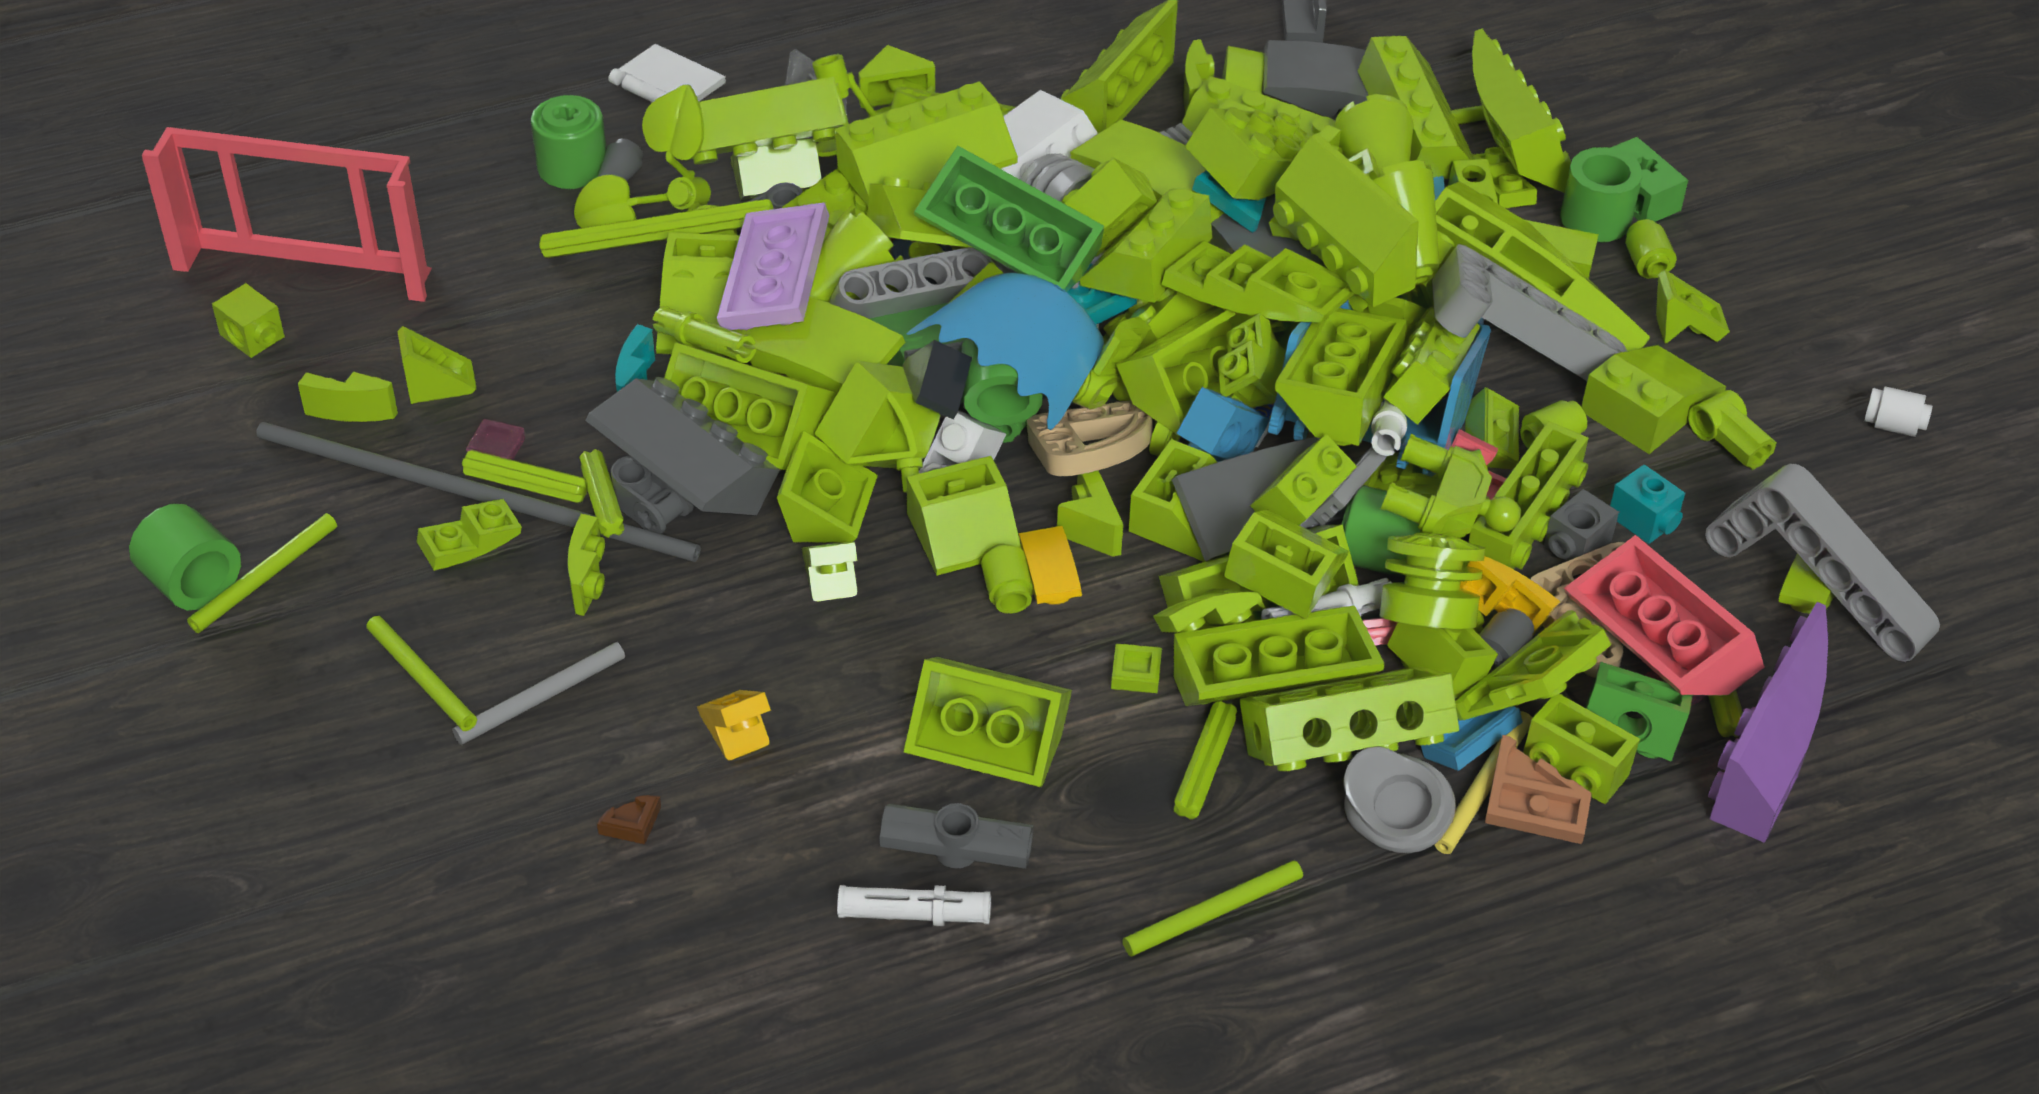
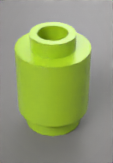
(1650, 248)
(1563, 413)
(1007, 578)

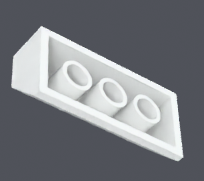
(1045, 127)

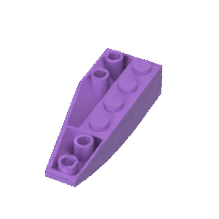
(1774, 734)

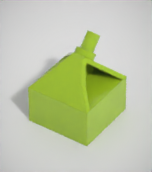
(878, 421)

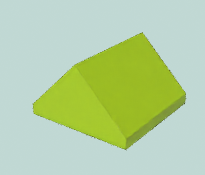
(823, 494)

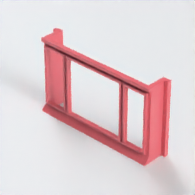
(186, 237)

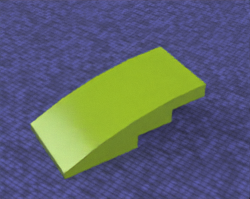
(1157, 156)
(1254, 283)
(822, 345)

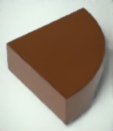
(632, 820)

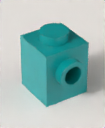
(1647, 504)

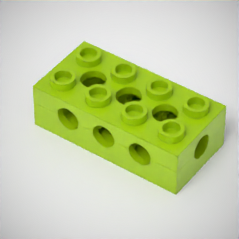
(1349, 716)

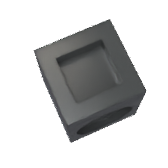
(1580, 526)

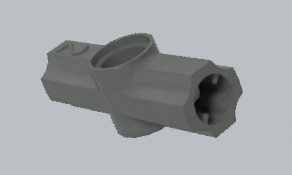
(956, 835)

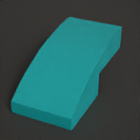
(635, 357)

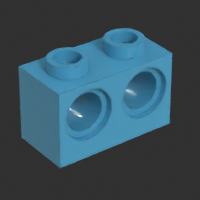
(1222, 425)

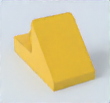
(737, 722)

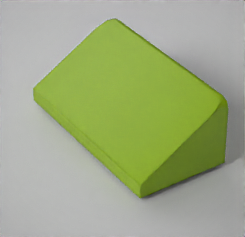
(1496, 423)

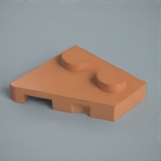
(1536, 797)

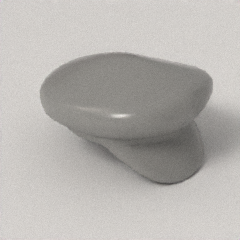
(1397, 800)

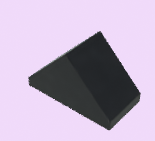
(938, 377)

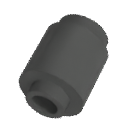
(1507, 634)

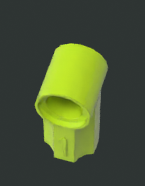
(1727, 421)

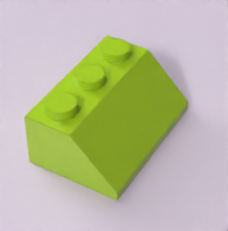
(1156, 241)
(987, 720)

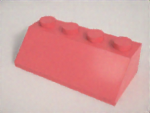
(1668, 621)

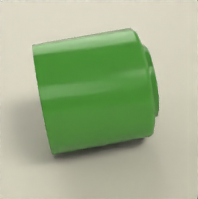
(568, 141)
(1601, 193)
(993, 393)
(1369, 529)
(184, 556)

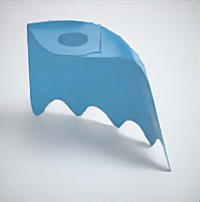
(1028, 327)

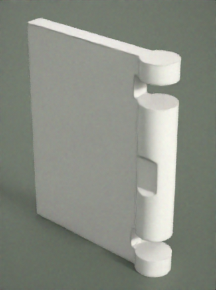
(661, 71)

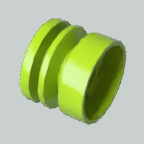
(1432, 581)

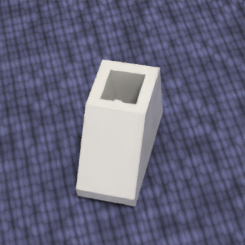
(962, 441)

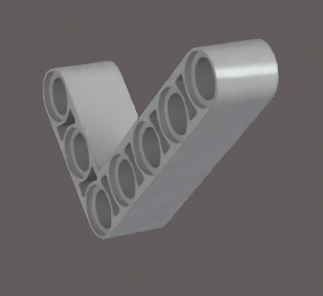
(910, 281)
(1476, 287)
(1836, 553)

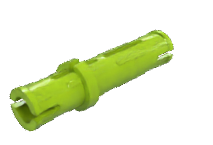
(694, 330)

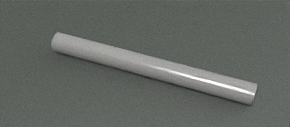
(541, 691)

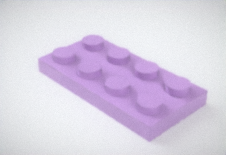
(773, 267)

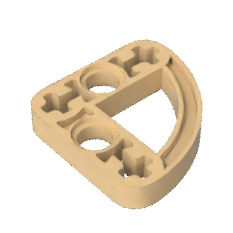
(1063, 450)

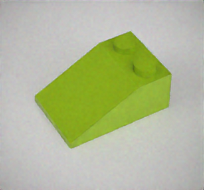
(893, 209)
(1646, 395)

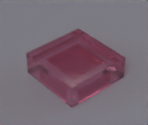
(497, 439)

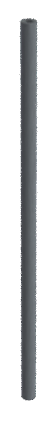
(467, 488)

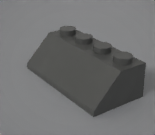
(686, 447)

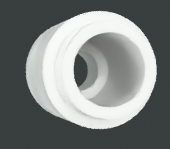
(1898, 411)

